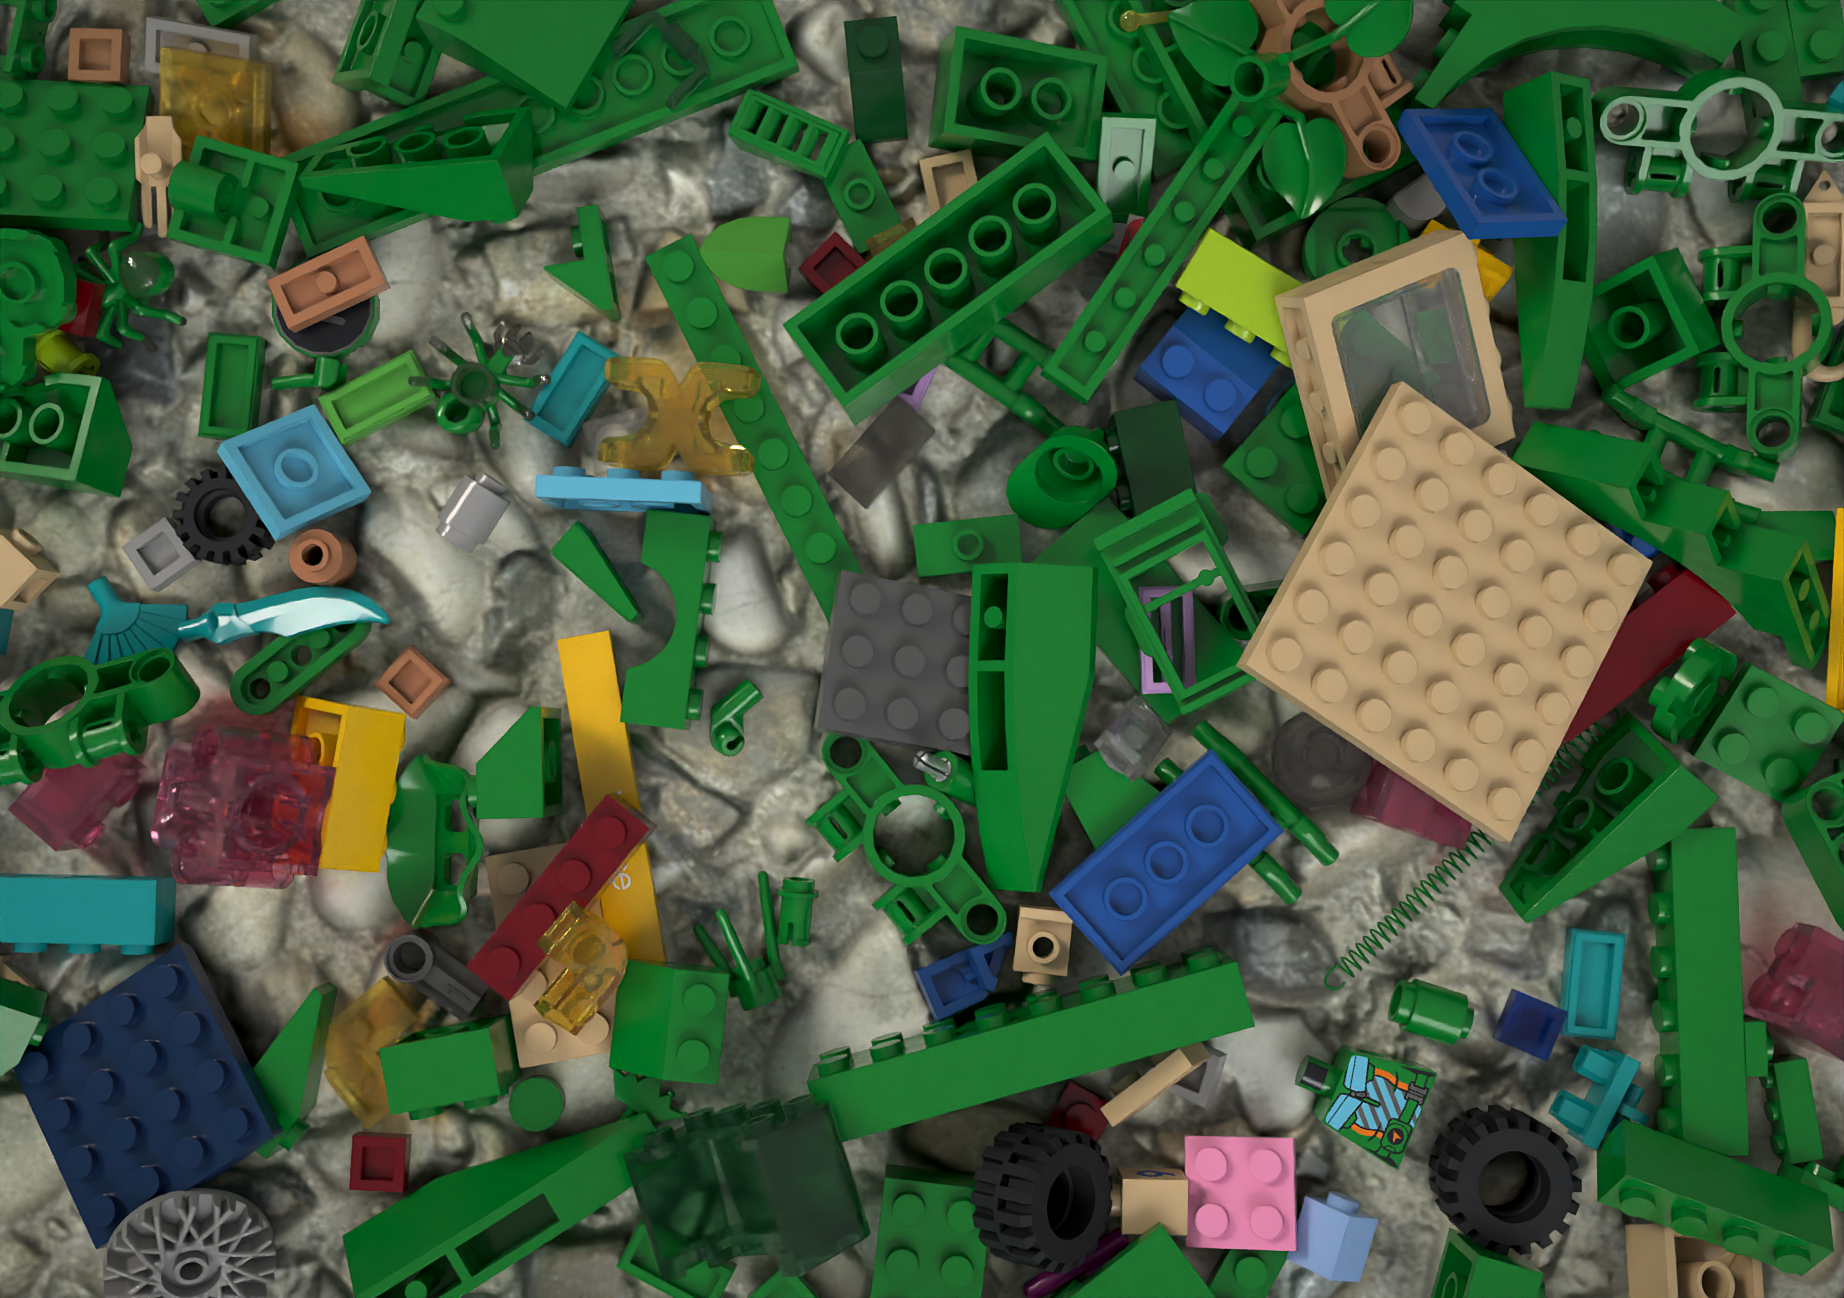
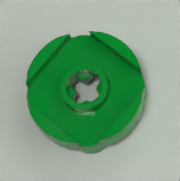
(1346, 220)
(1690, 695)

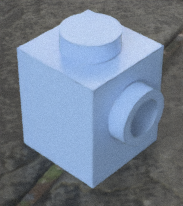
(1333, 1237)

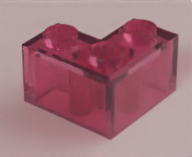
(1407, 808)
(1804, 990)

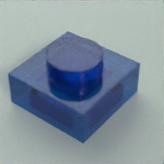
(1529, 1024)

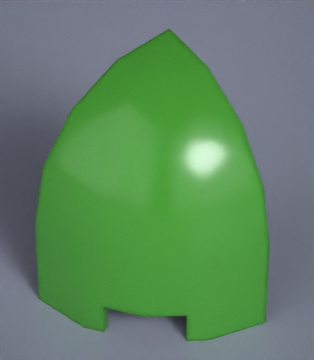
(750, 253)

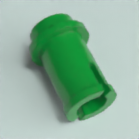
(796, 910)

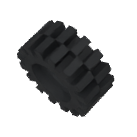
(196, 525)

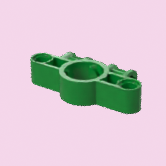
(1765, 164)
(1772, 269)
(110, 719)
(949, 885)

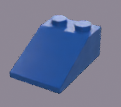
(1206, 371)

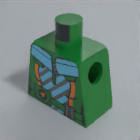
(1369, 1098)

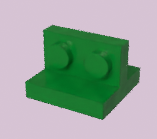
(388, 53)

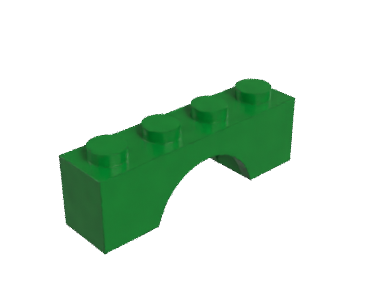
(665, 687)

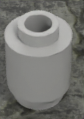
(473, 511)

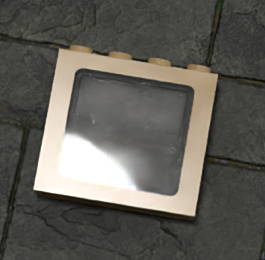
(1391, 320)

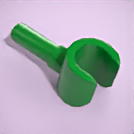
(327, 376)

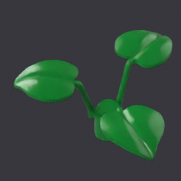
(1300, 157)

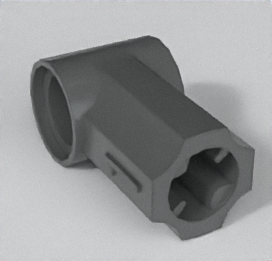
(443, 976)

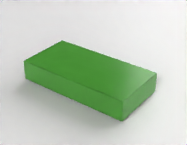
(377, 399)

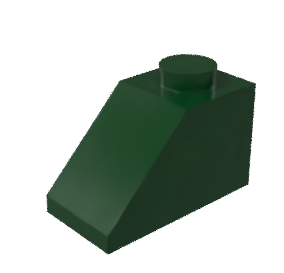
(876, 80)

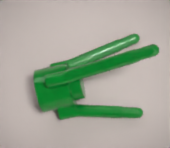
(752, 978)

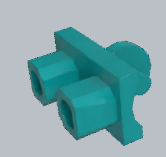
(1608, 1099)

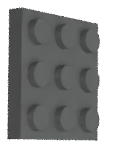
(897, 665)

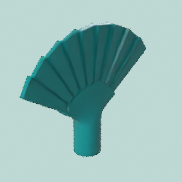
(130, 626)

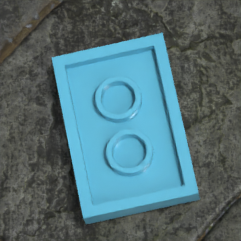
(623, 491)

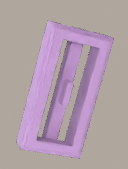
(1187, 639)

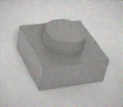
(160, 555)
(1202, 1082)

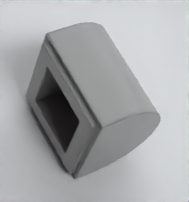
(1416, 204)

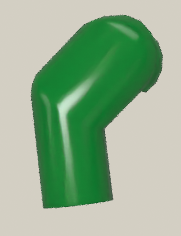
(727, 718)

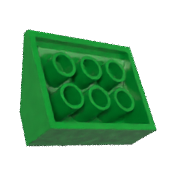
(528, 44)

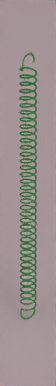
(1453, 863)

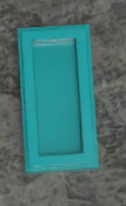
(574, 390)
(1591, 982)

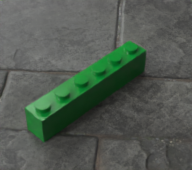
(1699, 990)

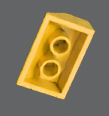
(366, 751)

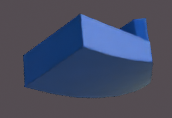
(962, 976)

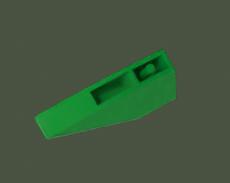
(1555, 274)
(1027, 706)
(489, 1214)

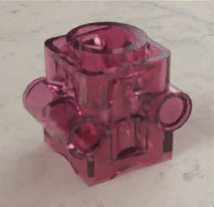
(242, 807)

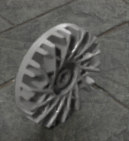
(191, 1248)

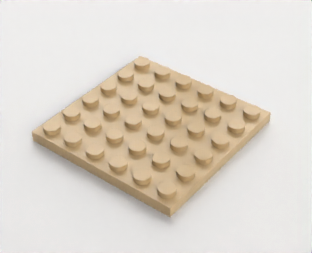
(1446, 613)

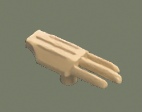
(156, 154)

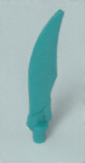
(283, 614)

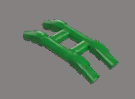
(1008, 390)
(1707, 450)
(1281, 810)

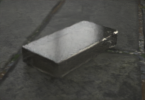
(883, 452)

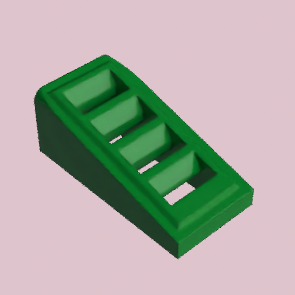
(758, 121)
(587, 561)

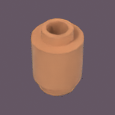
(337, 562)

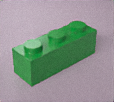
(1791, 1110)

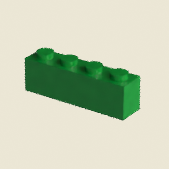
(1713, 1198)

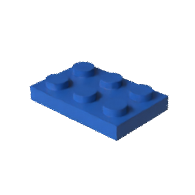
(1480, 173)

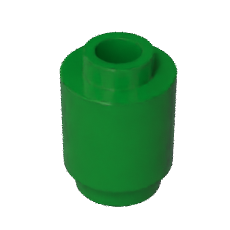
(1431, 1011)

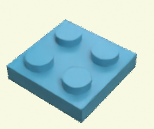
(294, 471)

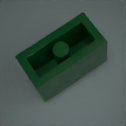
(1149, 456)

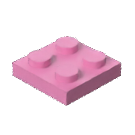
(1241, 1192)

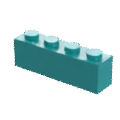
(87, 912)

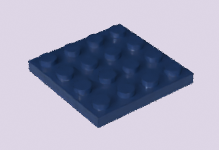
(145, 1092)

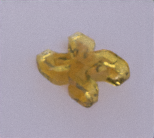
(679, 416)

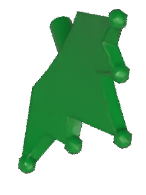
(643, 1096)

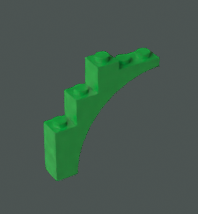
(1485, 33)

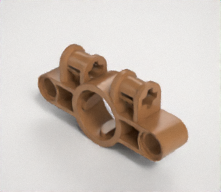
(1354, 96)

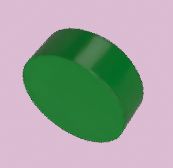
(537, 1103)

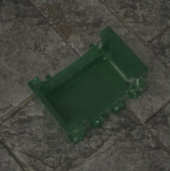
(748, 1187)

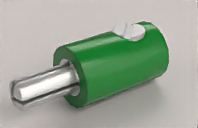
(948, 774)

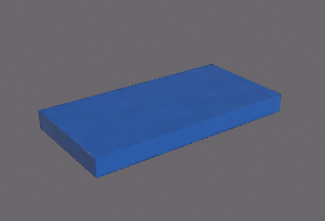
(1165, 861)

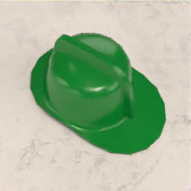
(1062, 478)

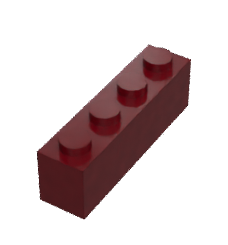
(1652, 637)
(576, 874)

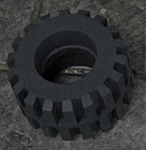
(1042, 1196)
(1541, 1202)

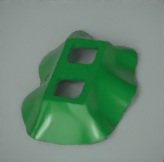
(424, 841)

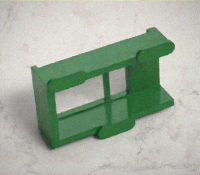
(1153, 540)

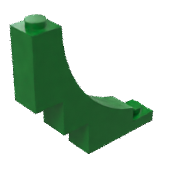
(1755, 568)

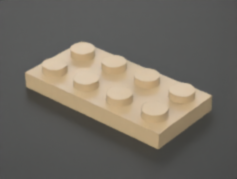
(536, 1038)

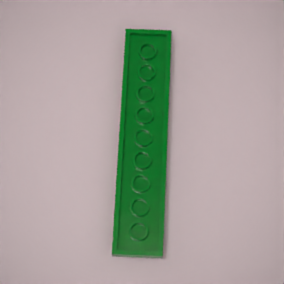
(619, 101)

